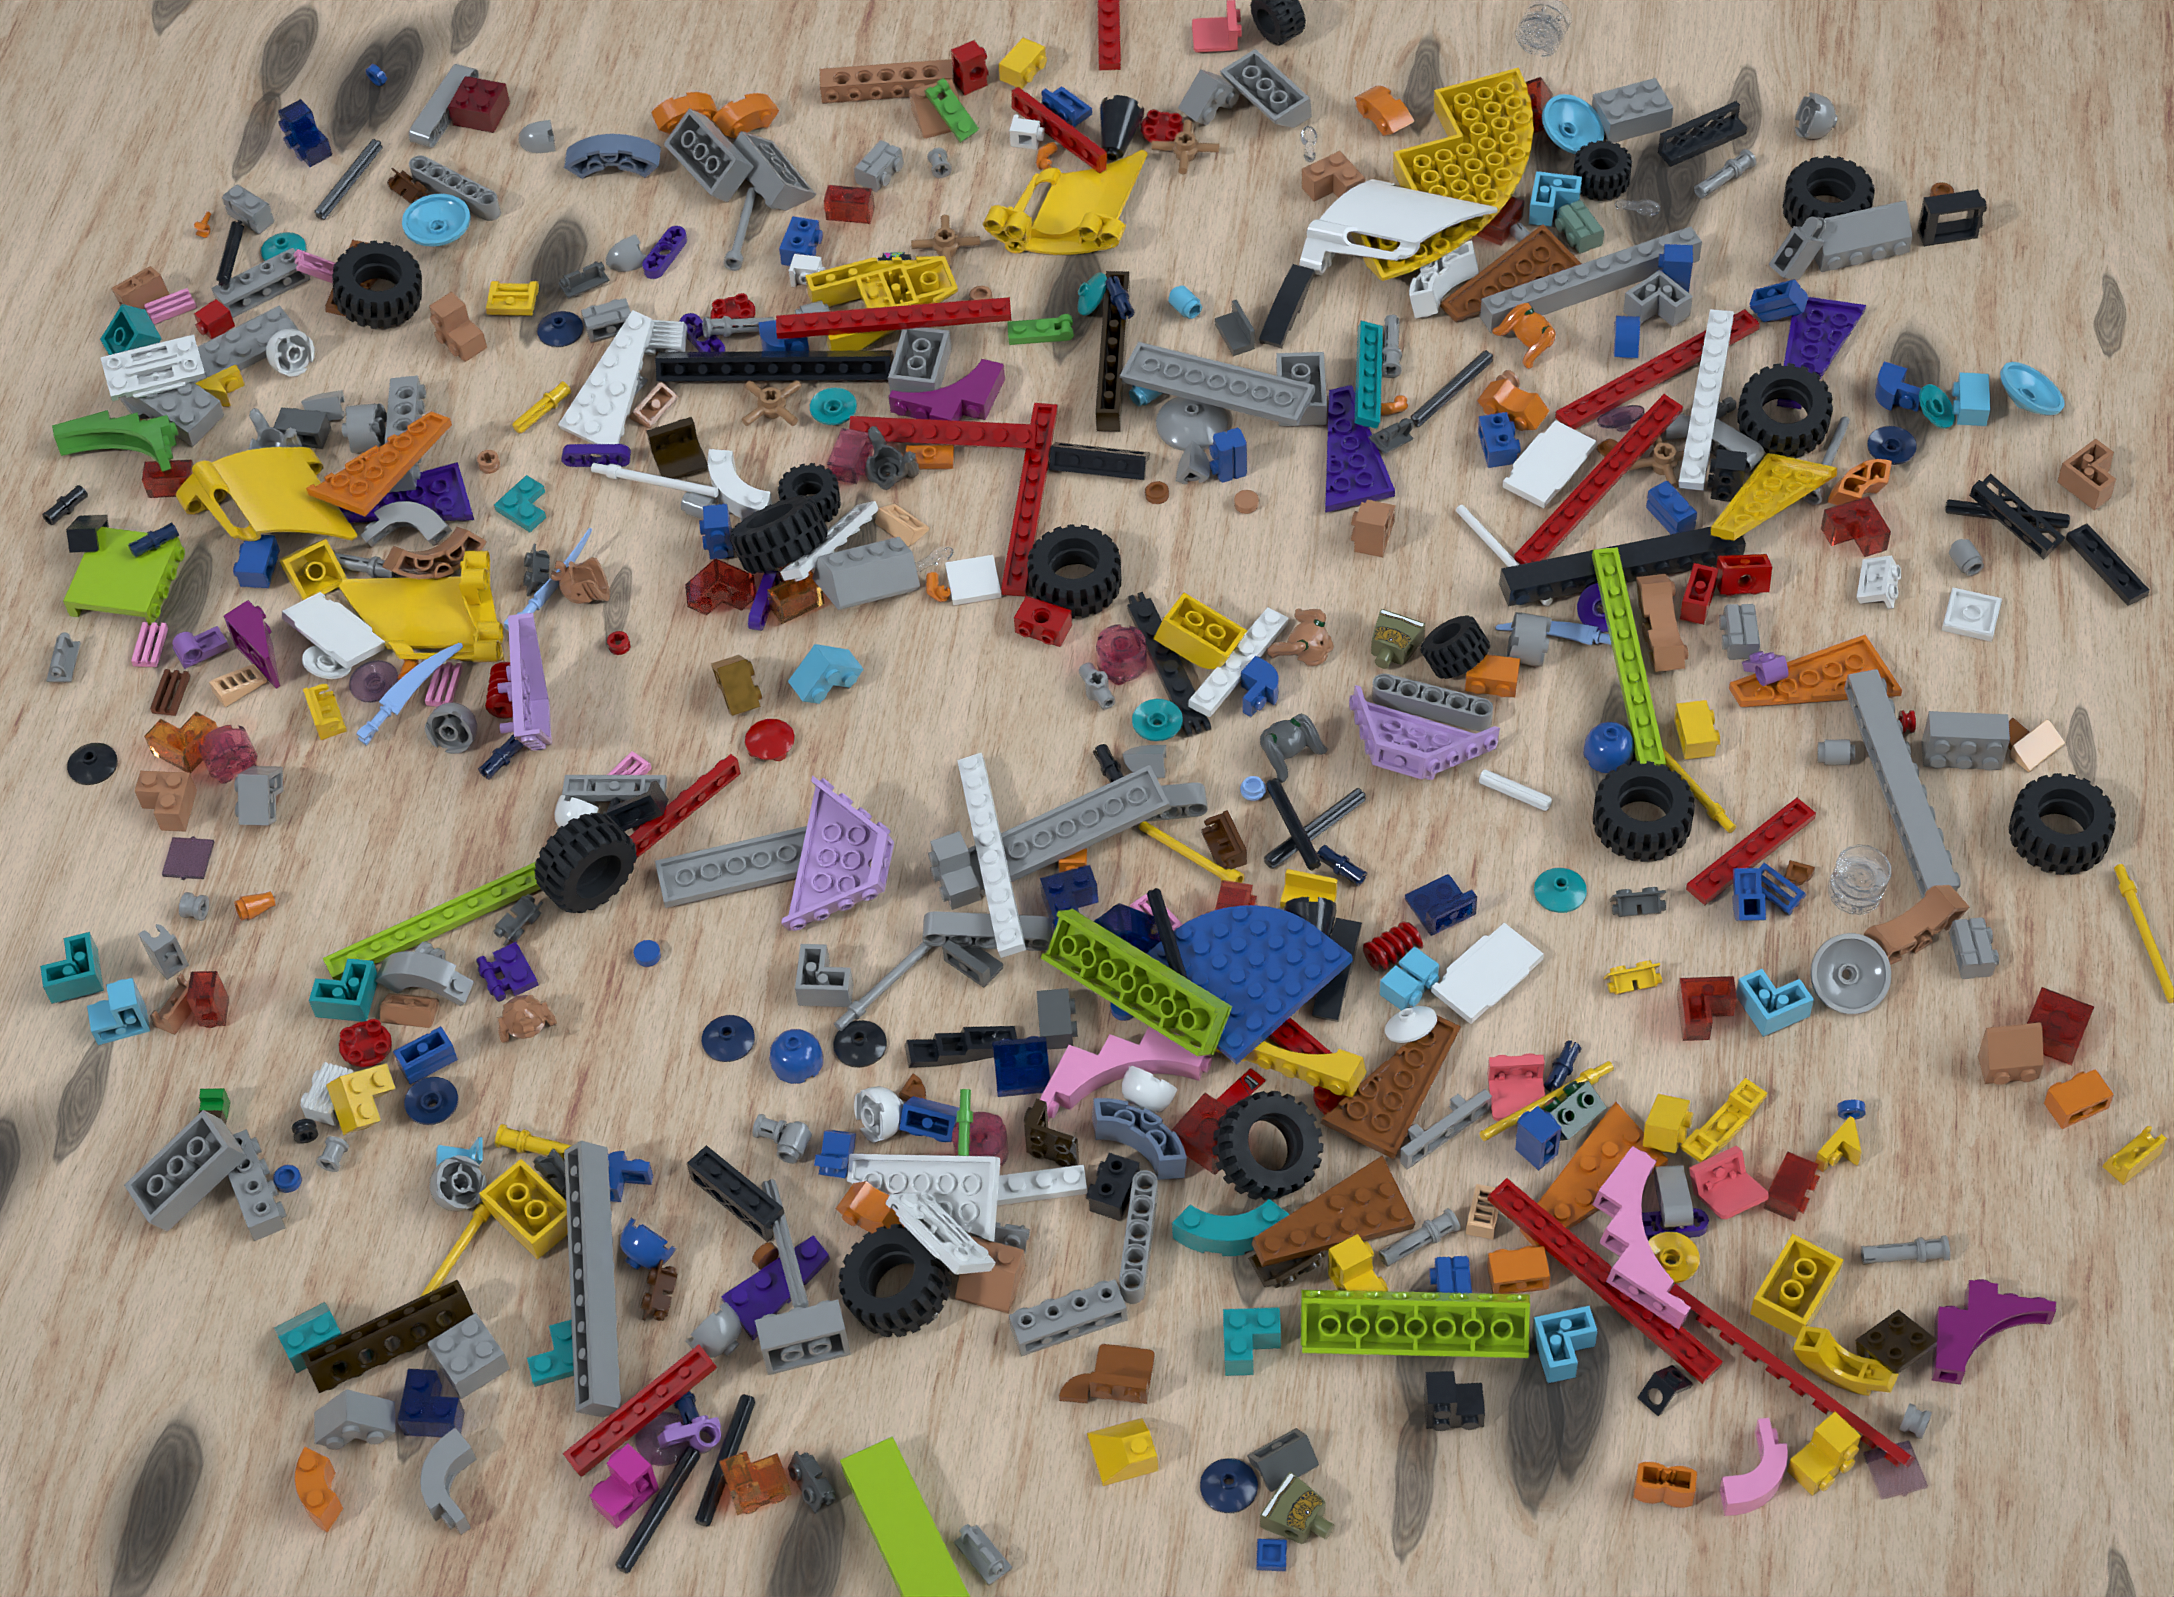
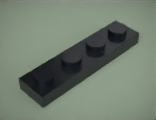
(2107, 564)

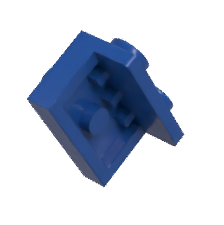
(1066, 106)

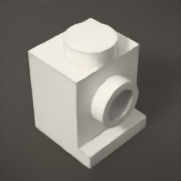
(1025, 133)
(803, 265)

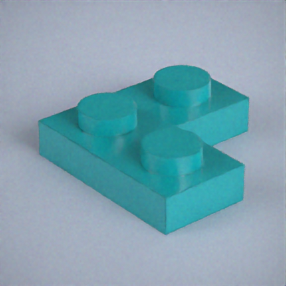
(518, 504)
(556, 1363)

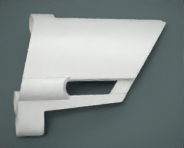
(1386, 213)

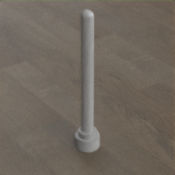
(734, 259)
(1817, 495)

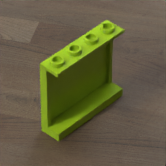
(121, 583)

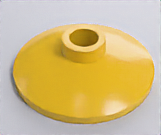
(1680, 1250)

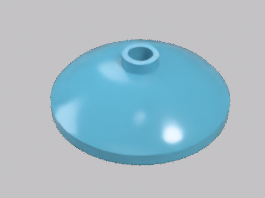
(1571, 122)
(436, 220)
(2031, 389)

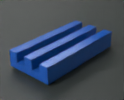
(1794, 902)

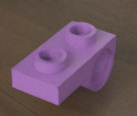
(197, 648)
(1767, 667)
(676, 1433)

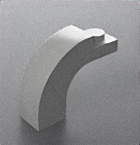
(406, 515)
(424, 971)
(439, 1469)

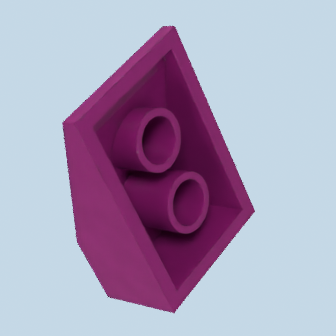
(252, 638)

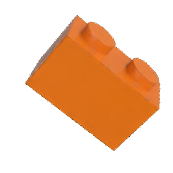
(1494, 676)
(2078, 1098)
(1518, 1270)

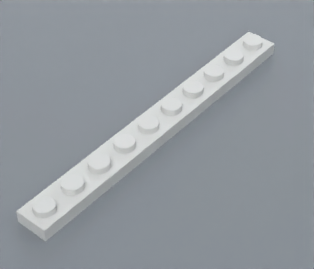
(1706, 400)
(991, 855)

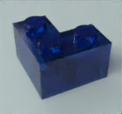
(302, 133)
(1068, 891)
(1132, 926)
(424, 1410)

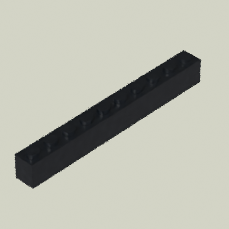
(774, 365)
(1641, 558)

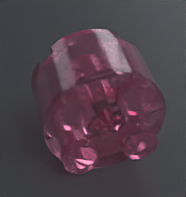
(1121, 653)
(227, 752)
(987, 1137)

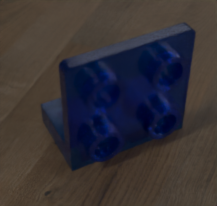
(1441, 904)
(1021, 1066)

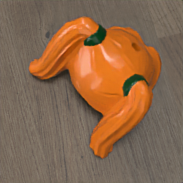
(1530, 329)

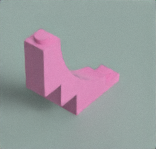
(1085, 1072)
(1637, 1269)

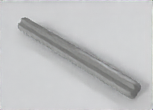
(786, 1251)

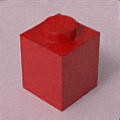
(213, 319)

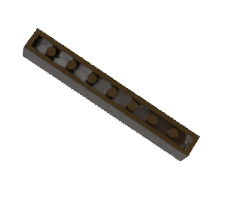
(1111, 360)

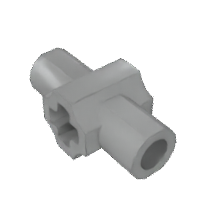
(1096, 685)

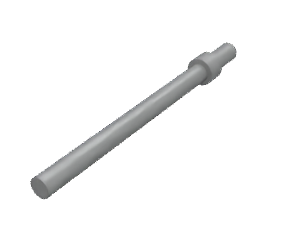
(859, 1007)

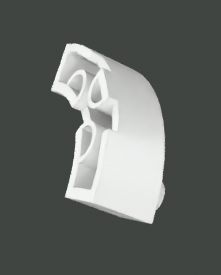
(1441, 277)
(738, 495)

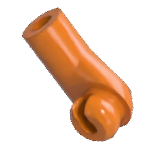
(1043, 153)
(1399, 405)
(935, 591)

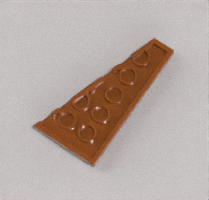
(1527, 261)
(1394, 1092)
(1361, 1205)

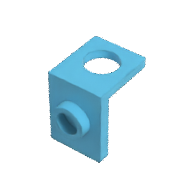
(446, 1152)

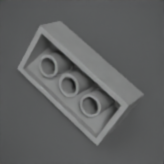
(1269, 89)
(773, 173)
(1865, 236)
(867, 573)

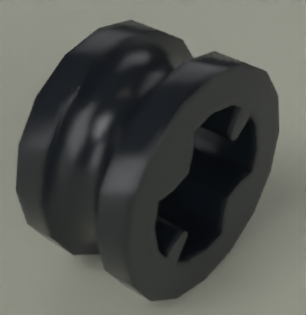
(304, 1131)

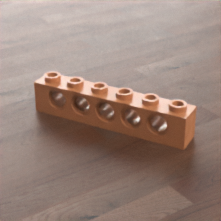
(880, 80)

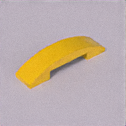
(1725, 1122)

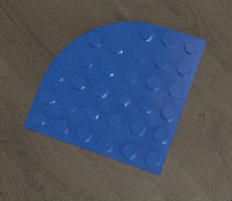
(1257, 963)

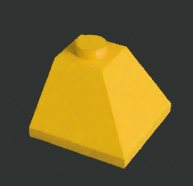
(313, 569)
(1123, 1451)

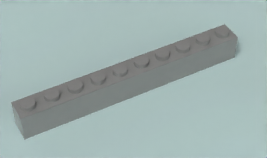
(1586, 279)
(1900, 781)
(592, 1280)

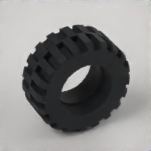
(1830, 178)
(377, 262)
(1791, 384)
(778, 534)
(1071, 547)
(1643, 784)
(2065, 797)
(585, 863)
(1299, 1134)
(909, 1307)

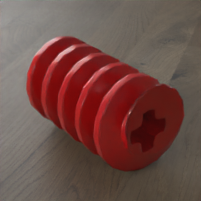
(498, 703)
(1392, 944)

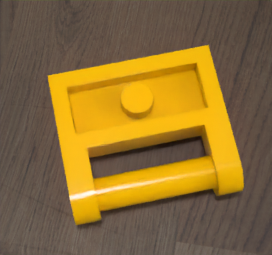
(512, 298)

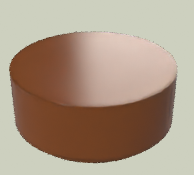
(1941, 188)
(1157, 492)
(765, 1255)

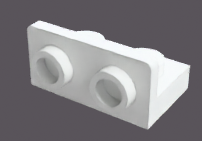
(1879, 581)

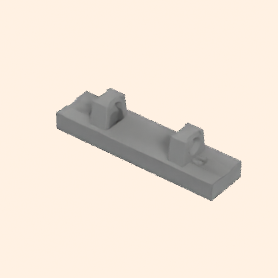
(606, 787)
(1427, 1141)

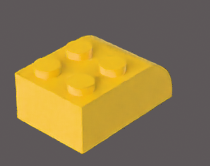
(1199, 633)
(527, 1208)
(1796, 1286)

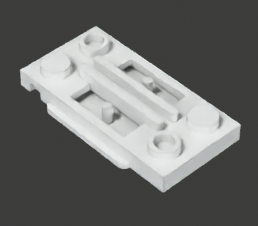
(153, 368)
(1549, 463)
(334, 630)
(1487, 972)
(940, 1233)

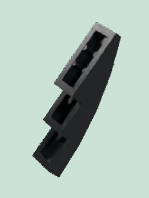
(1286, 305)
(1331, 997)
(956, 1048)

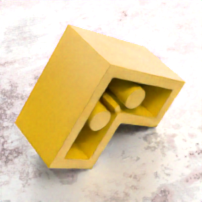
(355, 1095)
(1352, 1266)
(1828, 1453)

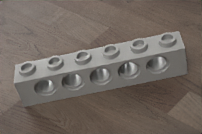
(404, 408)

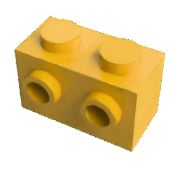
(1022, 63)
(1696, 729)
(1667, 1123)

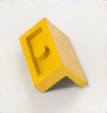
(1309, 885)

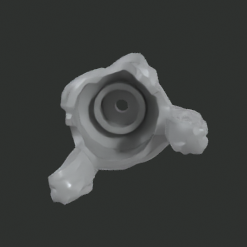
(270, 436)

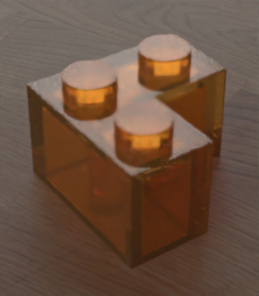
(794, 597)
(180, 745)
(755, 1482)

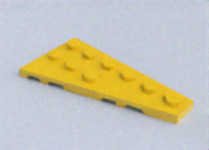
(1769, 490)

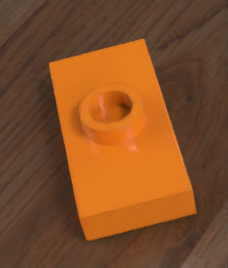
(933, 456)

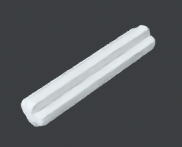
(1515, 790)

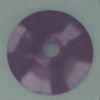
(1621, 417)
(373, 680)
(648, 1444)

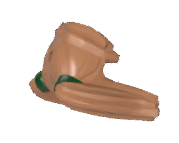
(1306, 639)

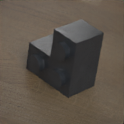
(1452, 1404)

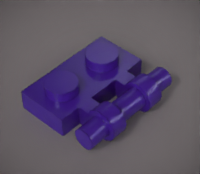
(514, 968)

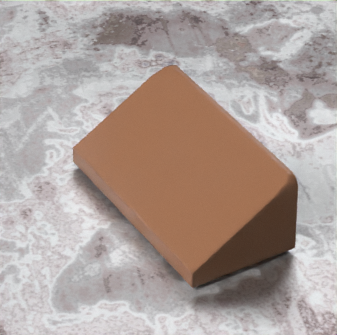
(653, 405)
(408, 1010)

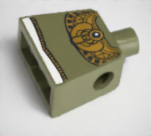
(1395, 638)
(1296, 1512)

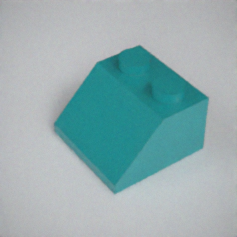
(129, 330)
(306, 1332)

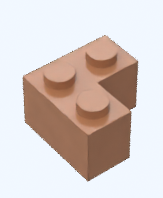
(1330, 175)
(455, 328)
(2087, 474)
(1372, 527)
(169, 795)

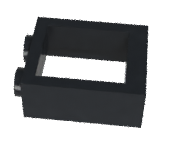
(1952, 231)

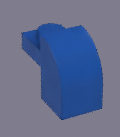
(1626, 336)
(771, 343)
(1892, 390)
(1262, 685)
(1748, 896)
(835, 1153)
(626, 1171)

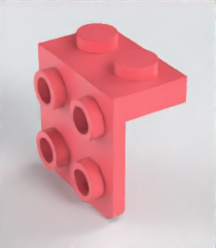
(1218, 32)
(1514, 1082)
(1725, 1185)

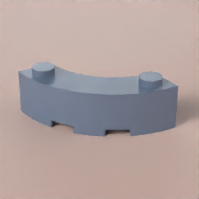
(618, 150)
(1142, 1131)

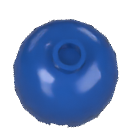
(1609, 747)
(796, 1056)
(643, 1246)

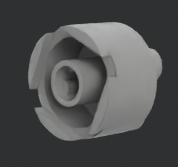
(365, 426)
(1529, 638)

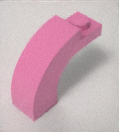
(1753, 1490)

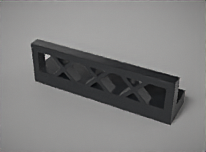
(1702, 137)
(1098, 460)
(2014, 520)
(735, 1192)

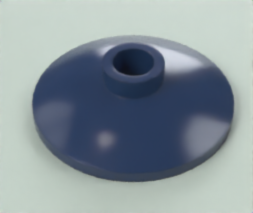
(560, 329)
(1892, 444)
(728, 1047)
(427, 1092)
(1227, 1497)

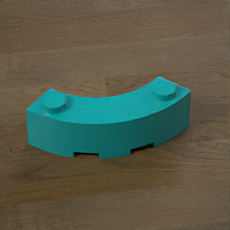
(1224, 1234)

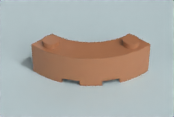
(436, 561)
(1660, 628)
(1920, 923)

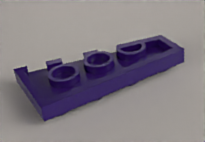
(768, 1289)

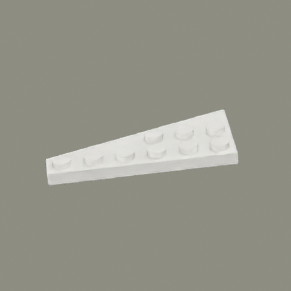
(608, 393)
(960, 1184)

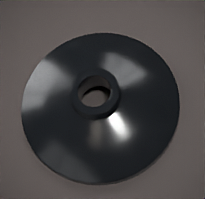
(92, 763)
(862, 1052)

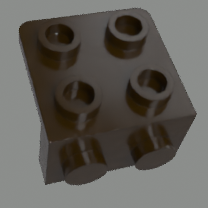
(677, 449)
(1046, 1142)
(1284, 1272)
(1895, 1342)

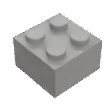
(468, 1355)

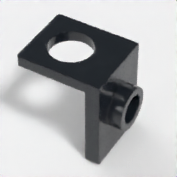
(1668, 1382)

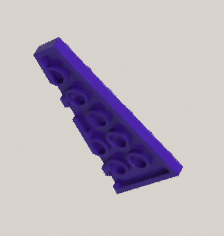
(1819, 335)
(1353, 461)
(437, 489)

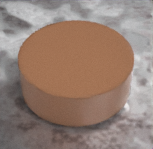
(980, 292)
(1246, 501)

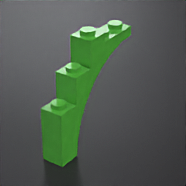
(127, 432)

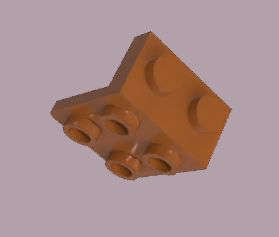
(1122, 1373)

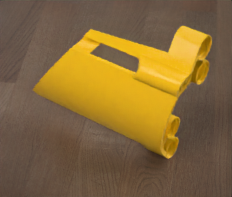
(1076, 214)
(268, 491)
(433, 611)

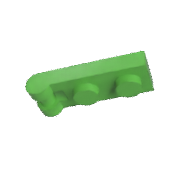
(952, 111)
(1040, 330)

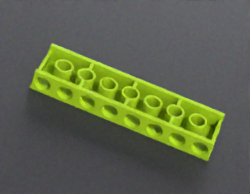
(1138, 982)
(1415, 1323)
(901, 1523)

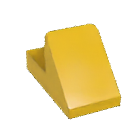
(223, 383)
(1842, 1143)

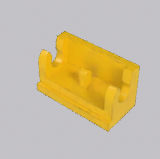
(324, 711)
(2135, 1156)

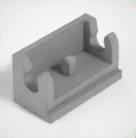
(164, 952)

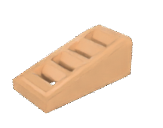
(223, 685)
(1478, 1228)

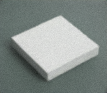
(973, 580)
(1971, 614)

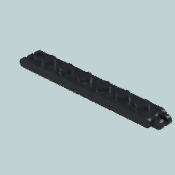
(1166, 663)

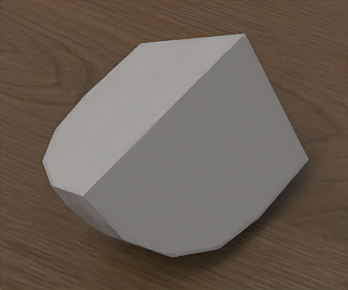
(537, 137)
(626, 255)
(326, 402)
(1193, 465)
(1142, 756)

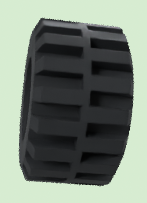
(1278, 19)
(1603, 169)
(812, 480)
(1455, 647)

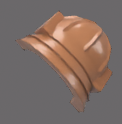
(582, 581)
(524, 1017)

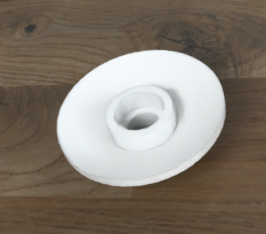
(323, 665)
(1410, 1024)

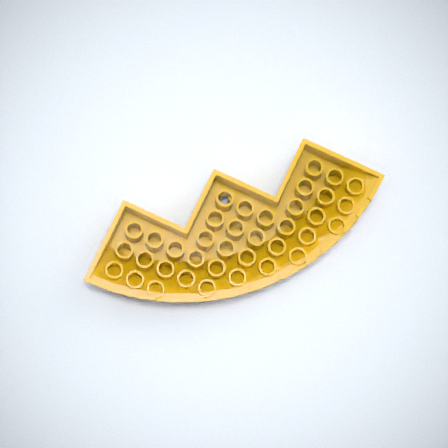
(1478, 162)

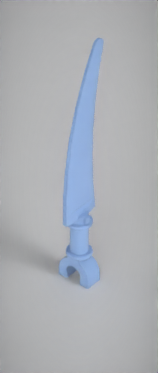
(551, 585)
(1573, 631)
(401, 692)

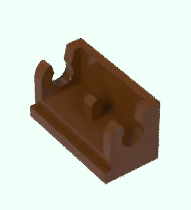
(1224, 841)

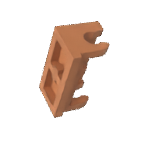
(141, 288)
(175, 1009)

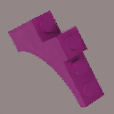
(968, 397)
(1984, 1315)

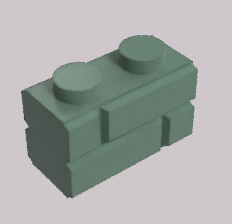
(1579, 227)

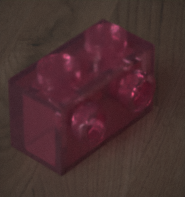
(850, 455)

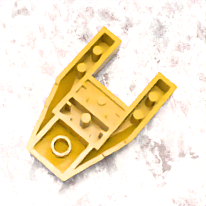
(880, 285)

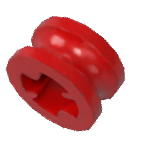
(618, 649)
(1907, 720)

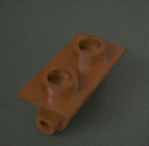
(402, 182)
(654, 1301)

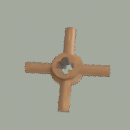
(1185, 146)
(945, 241)
(771, 403)
(1663, 461)

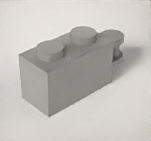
(1799, 249)

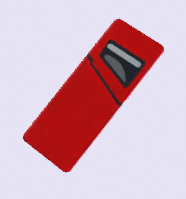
(1242, 1088)

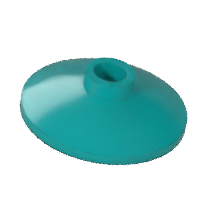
(280, 243)
(1091, 293)
(833, 406)
(1936, 406)
(1157, 712)
(1559, 898)

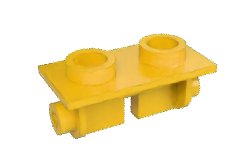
(1622, 978)

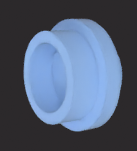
(1253, 788)

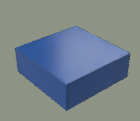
(1271, 1554)

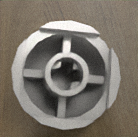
(1815, 117)
(451, 727)
(457, 1183)
(717, 1332)

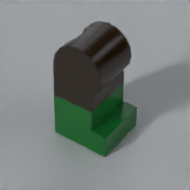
(215, 1102)

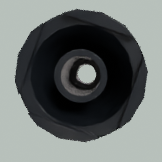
(1119, 123)
(1319, 913)

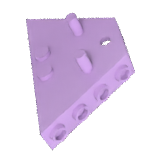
(527, 686)
(1414, 743)
(837, 859)

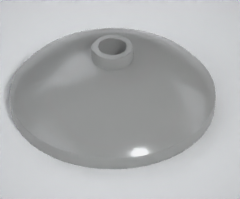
(1189, 420)
(1867, 969)

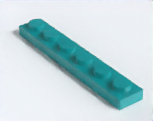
(1368, 374)

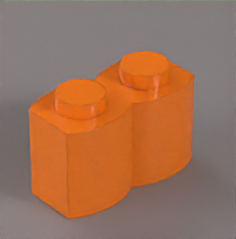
(1661, 1484)

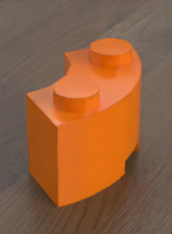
(1383, 110)
(671, 111)
(746, 114)
(1522, 407)
(1862, 479)
(866, 1208)
(313, 1485)

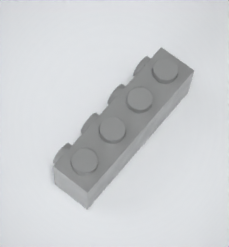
(260, 283)
(255, 1192)
(1068, 1317)

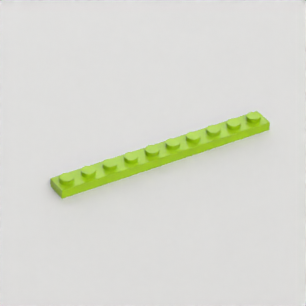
(1628, 656)
(436, 920)

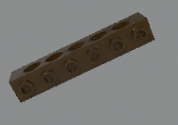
(374, 1333)

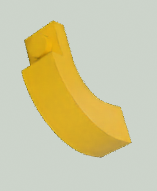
(1836, 1365)

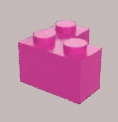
(626, 1488)

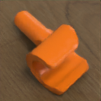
(202, 227)

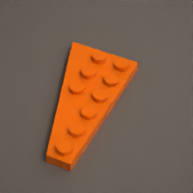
(380, 468)
(1816, 676)
(1576, 1187)

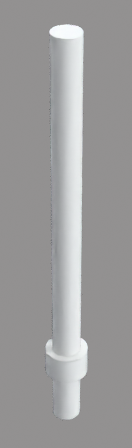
(615, 472)
(1490, 541)

